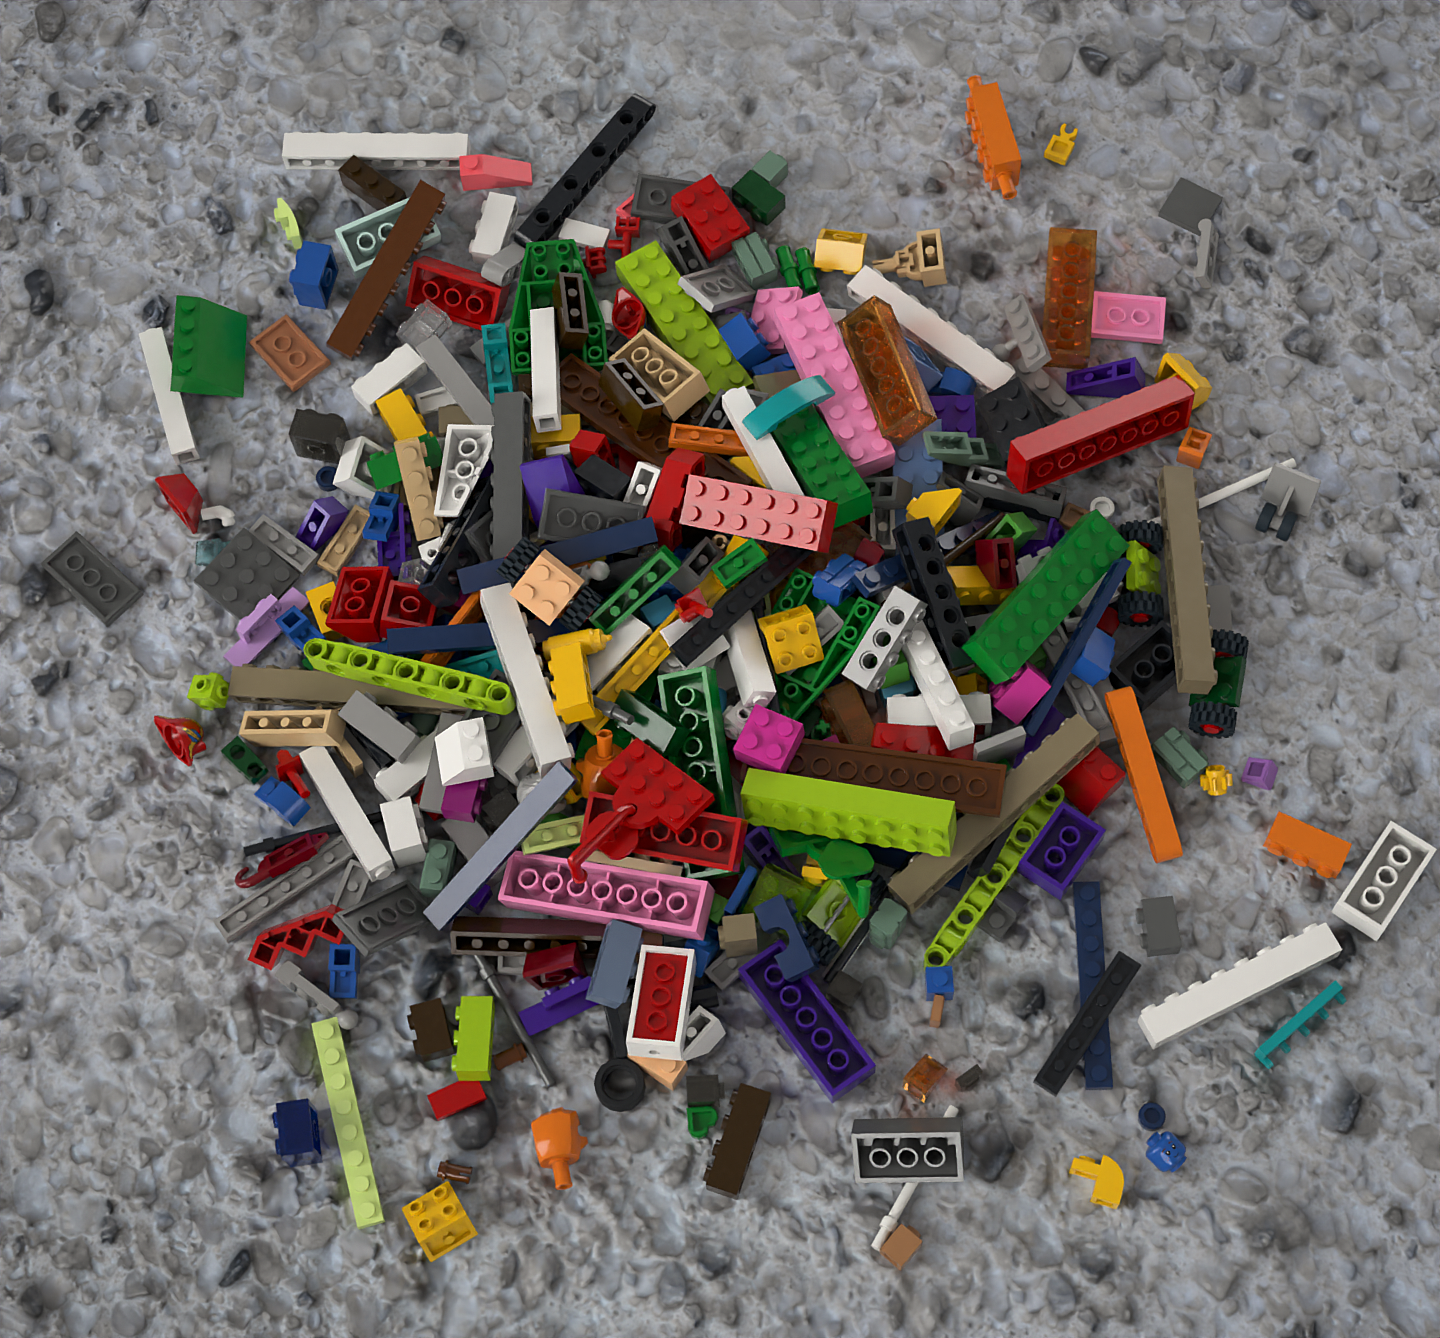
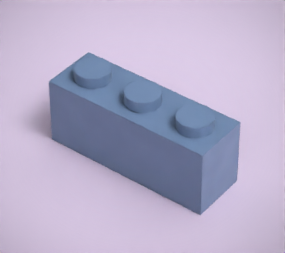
(615, 964)

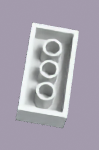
(1383, 880)

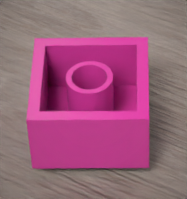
(1020, 692)
(768, 740)

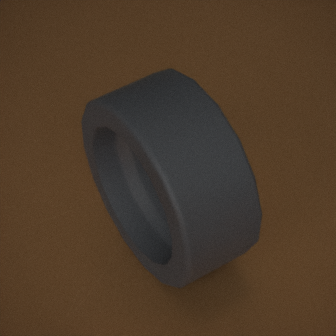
(605, 1070)

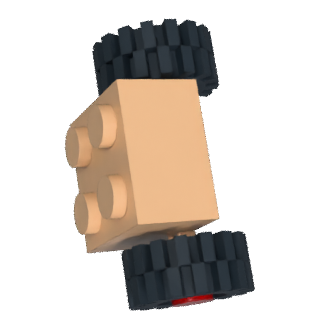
(547, 586)

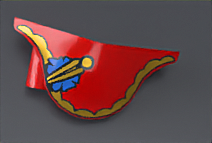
(628, 313)
(182, 736)

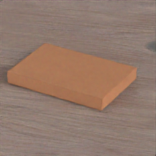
(290, 353)

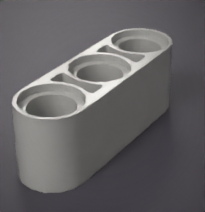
(504, 265)

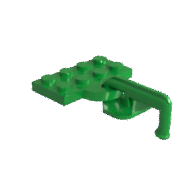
(836, 858)

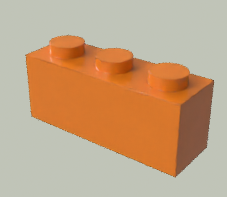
(1307, 845)

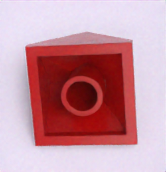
(182, 498)

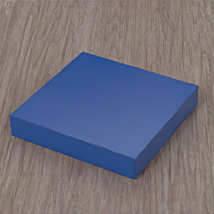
(742, 892)

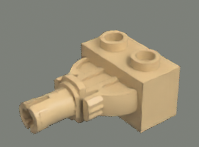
(919, 260)

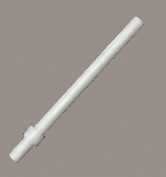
(889, 1223)

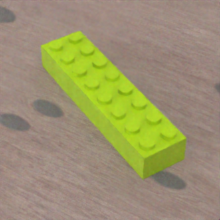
(680, 319)
(849, 812)

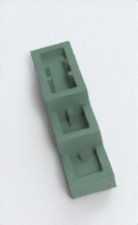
(961, 450)

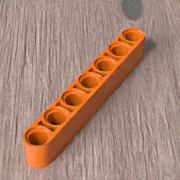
(1143, 774)

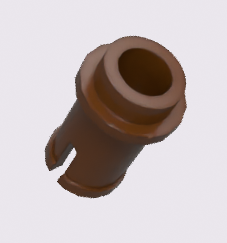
(510, 1056)
(452, 1172)

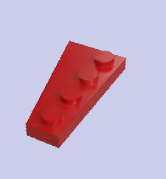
(917, 740)

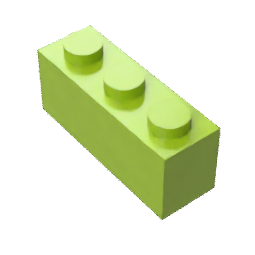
(474, 1038)

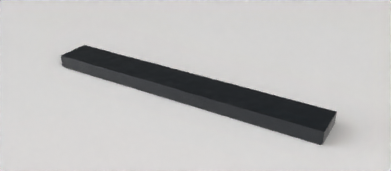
(738, 603)

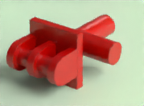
(624, 229)
(595, 260)
(692, 606)
(291, 769)

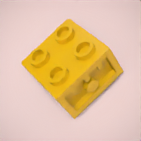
(792, 638)
(439, 1221)

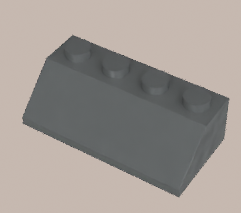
(908, 1150)

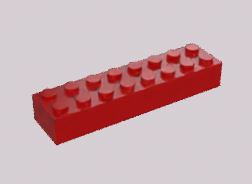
(1099, 434)

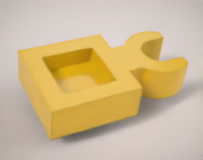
(1061, 146)

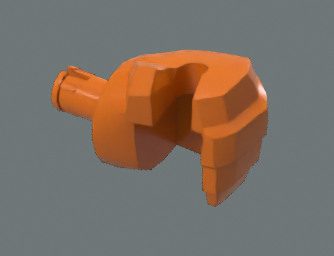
(595, 761)
(558, 1143)

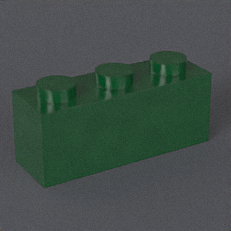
(651, 724)

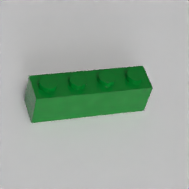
(635, 590)

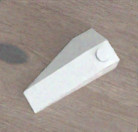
(462, 463)

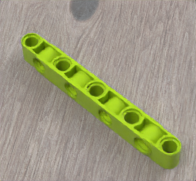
(426, 679)
(982, 893)

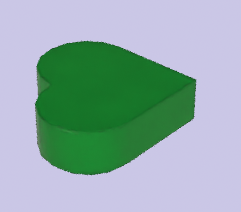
(700, 1121)

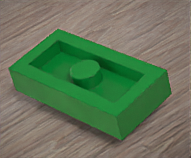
(739, 563)

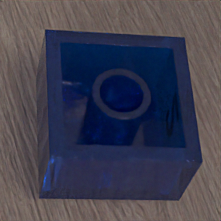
(298, 1133)

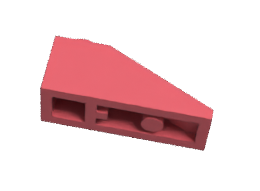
(492, 172)

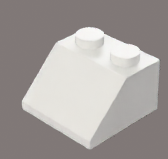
(353, 470)
(464, 752)

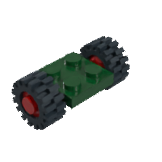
(1213, 712)

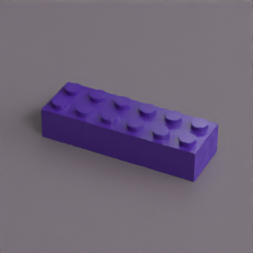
(807, 1024)

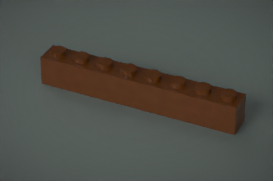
(386, 270)

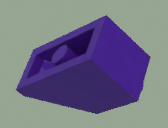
(321, 522)

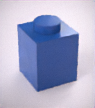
(939, 982)

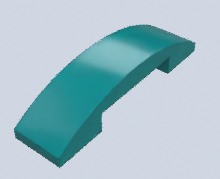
(496, 359)
(787, 403)

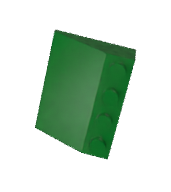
(208, 348)

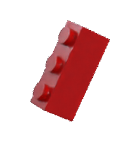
(359, 602)
(1092, 781)

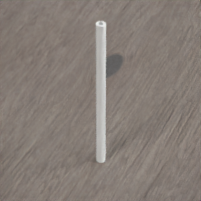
(1235, 488)

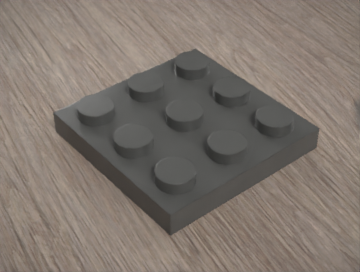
(245, 575)

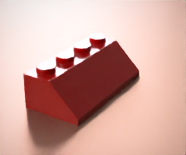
(457, 292)

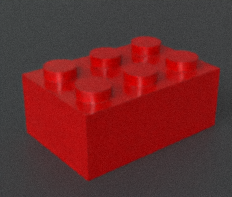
(709, 217)

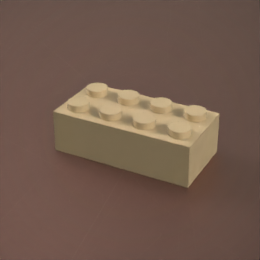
(665, 372)

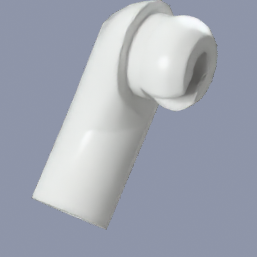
(220, 512)

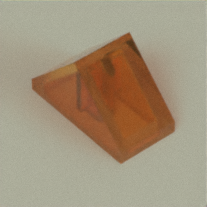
(924, 1077)

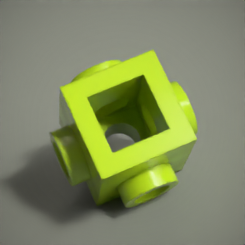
(209, 691)

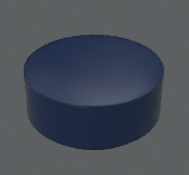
(325, 478)
(1151, 1116)

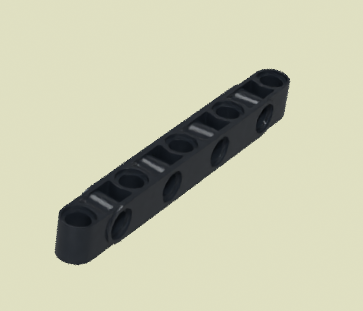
(586, 171)

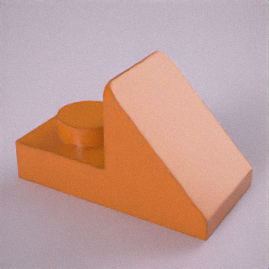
(1193, 447)

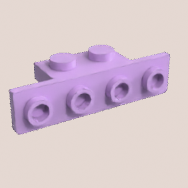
(260, 628)

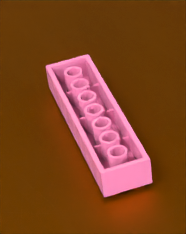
(819, 350)
(632, 896)

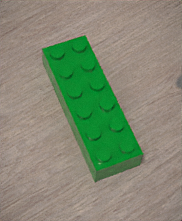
(822, 465)

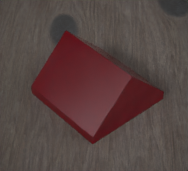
(553, 966)

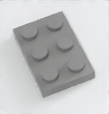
(716, 288)

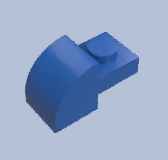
(953, 383)
(383, 516)
(297, 627)
(282, 800)
(344, 971)

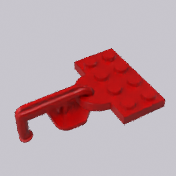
(643, 784)

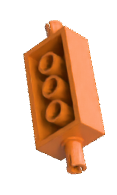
(993, 137)

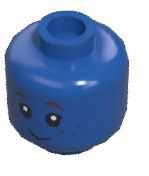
(1165, 1151)

